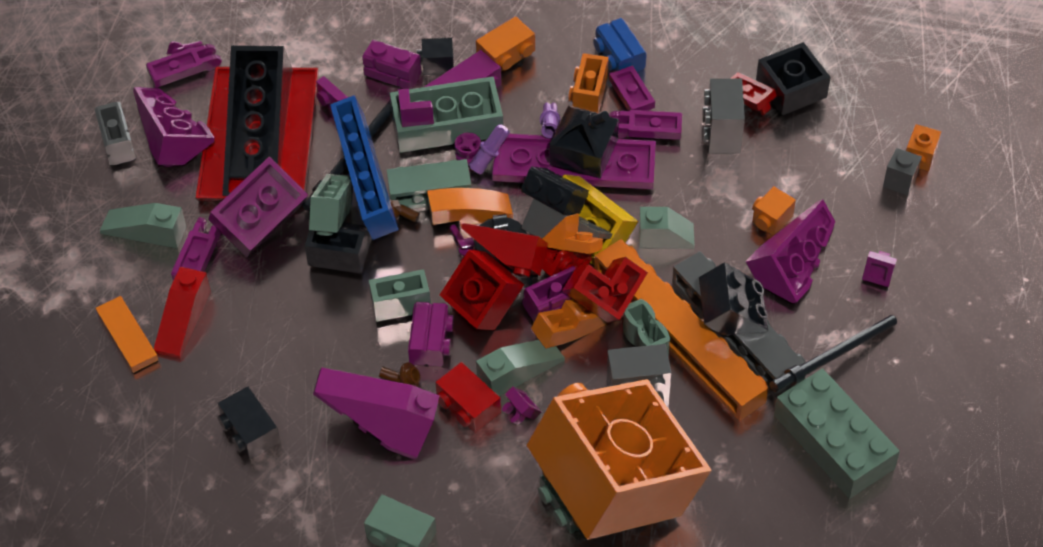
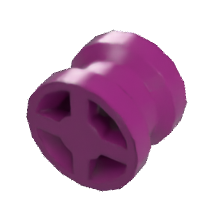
(468, 142)

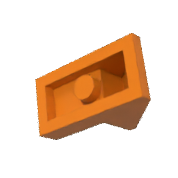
(566, 237)

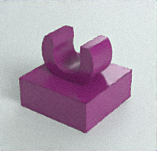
(879, 268)
(522, 403)

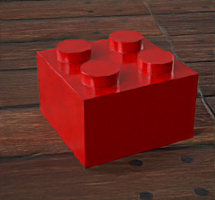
(481, 290)

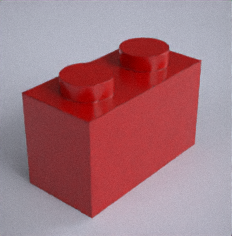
(468, 397)

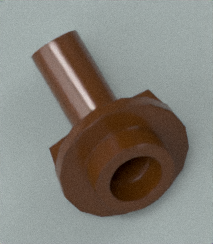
(404, 211)
(408, 374)

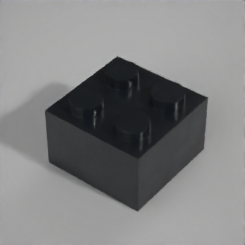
(795, 77)

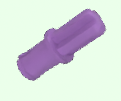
(549, 120)
(489, 149)

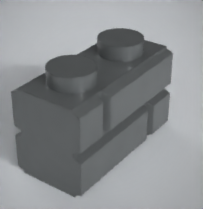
(115, 133)

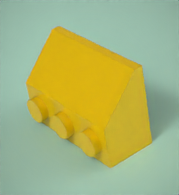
(605, 214)

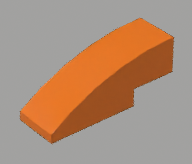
(467, 205)
(565, 324)

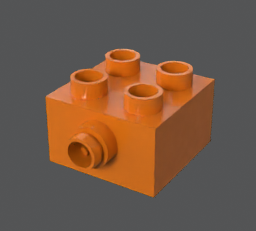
(617, 457)

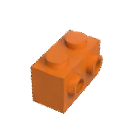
(508, 43)
(590, 83)

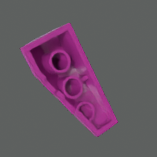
(170, 131)
(791, 254)
(387, 409)

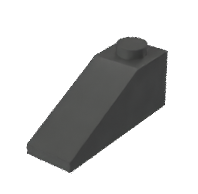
(543, 219)

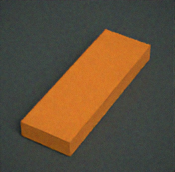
(126, 334)

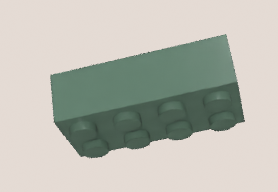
(457, 109)
(836, 433)

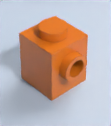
(924, 143)
(773, 210)

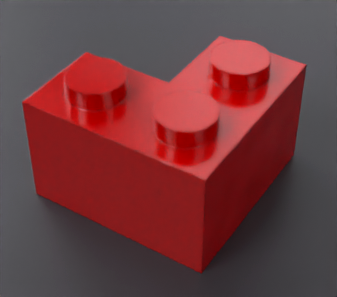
(607, 293)

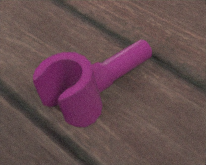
(175, 46)
(463, 244)

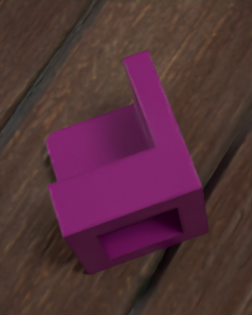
(414, 112)

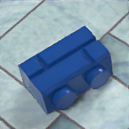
(620, 46)

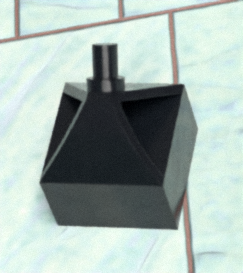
(584, 141)

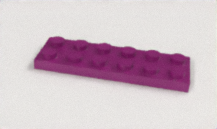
(628, 167)

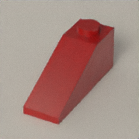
(516, 250)
(182, 311)

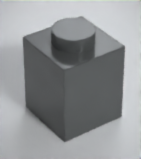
(902, 171)

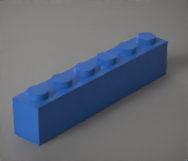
(364, 168)

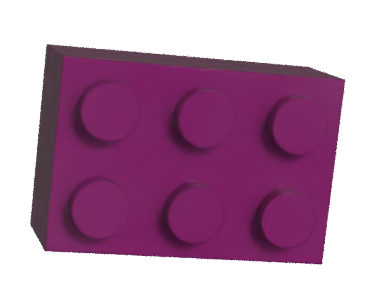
(258, 207)

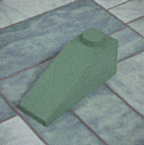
(146, 223)
(516, 364)

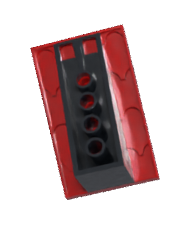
(256, 113)

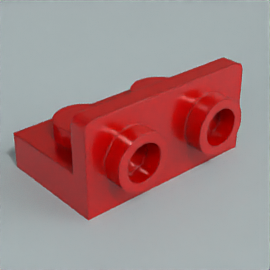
(560, 260)

